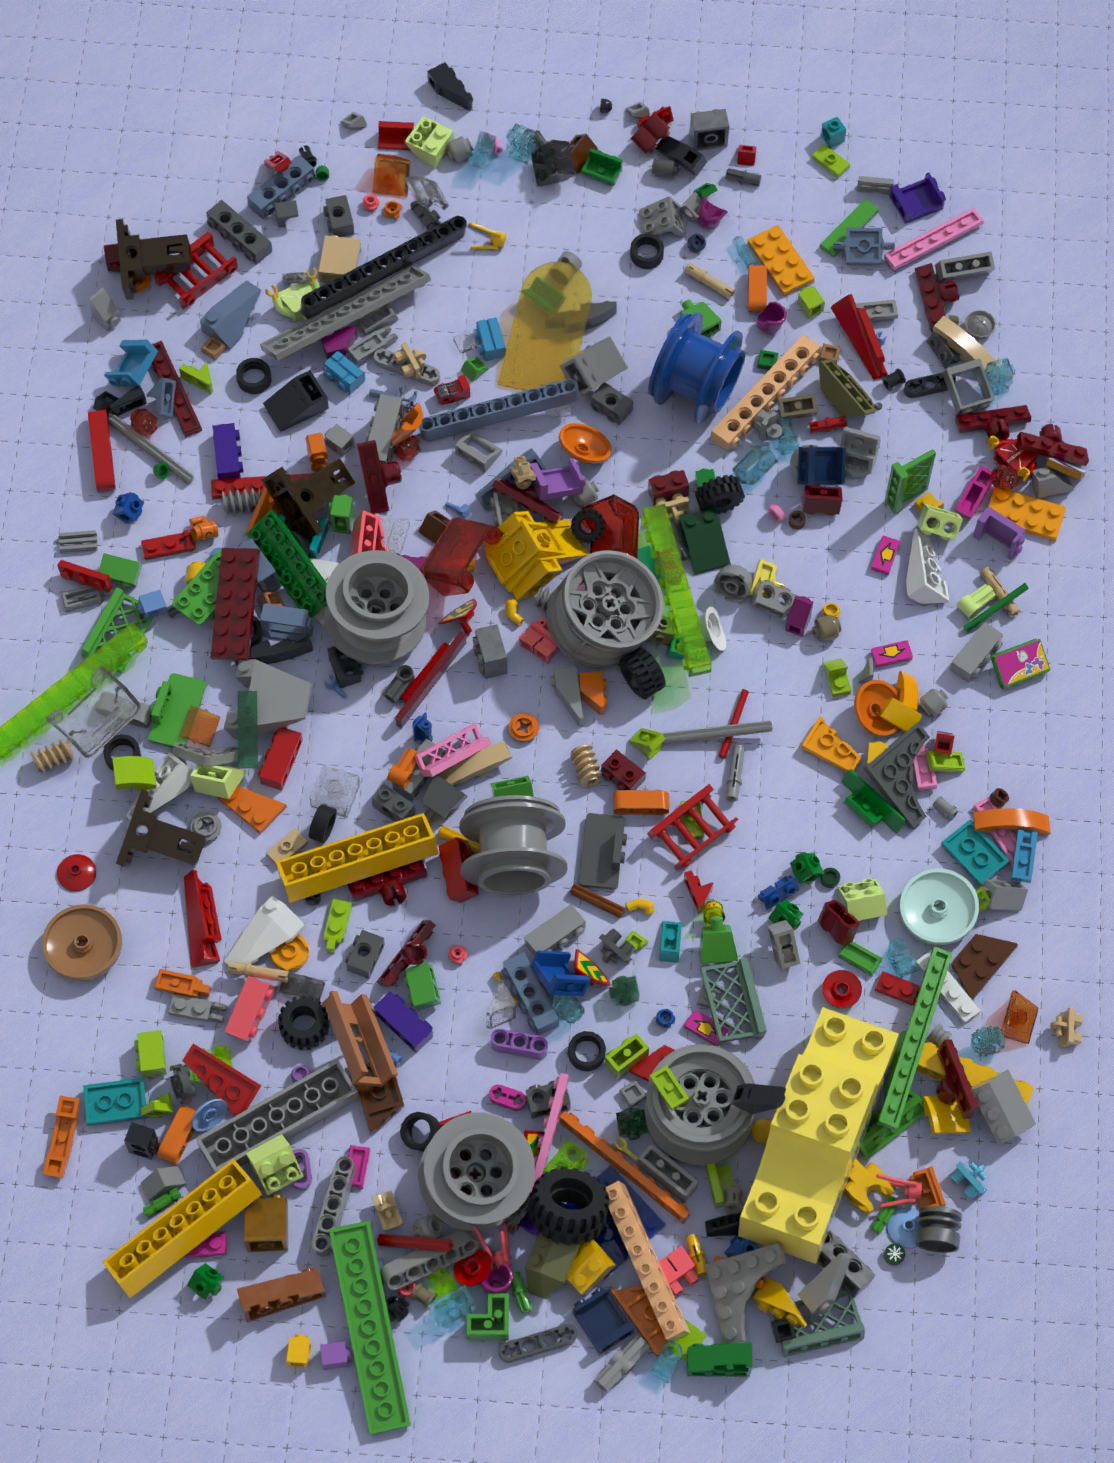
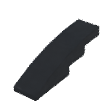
(280, 651)

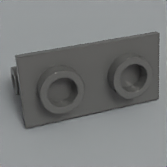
(431, 217)
(941, 350)

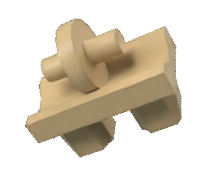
(413, 361)
(522, 472)
(676, 507)
(1065, 1026)
(387, 1210)

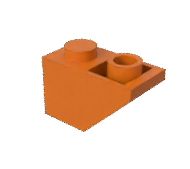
(591, 690)

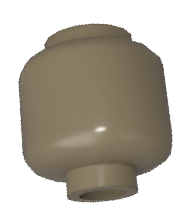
(826, 628)

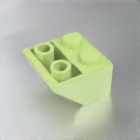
(430, 141)
(216, 780)
(863, 899)
(274, 1164)

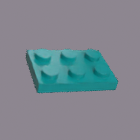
(975, 853)
(114, 1101)

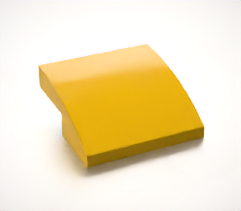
(944, 1117)

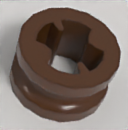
(800, 524)
(999, 797)

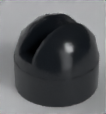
(605, 106)
(312, 902)

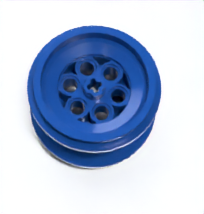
(697, 367)

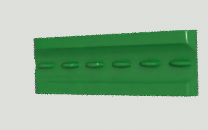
(290, 562)

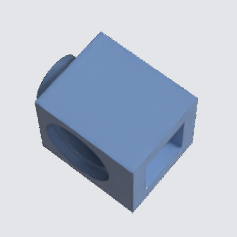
(151, 604)

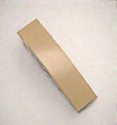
(962, 342)
(477, 764)

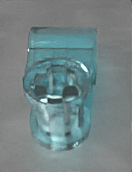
(902, 961)
(665, 1365)

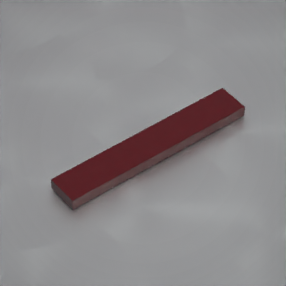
(182, 407)
(430, 680)

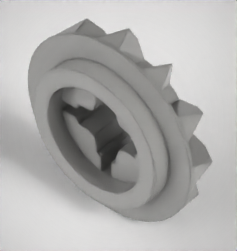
(210, 819)

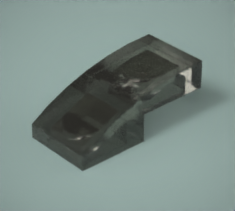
(302, 985)

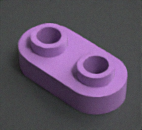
(305, 1168)

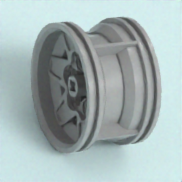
(636, 594)

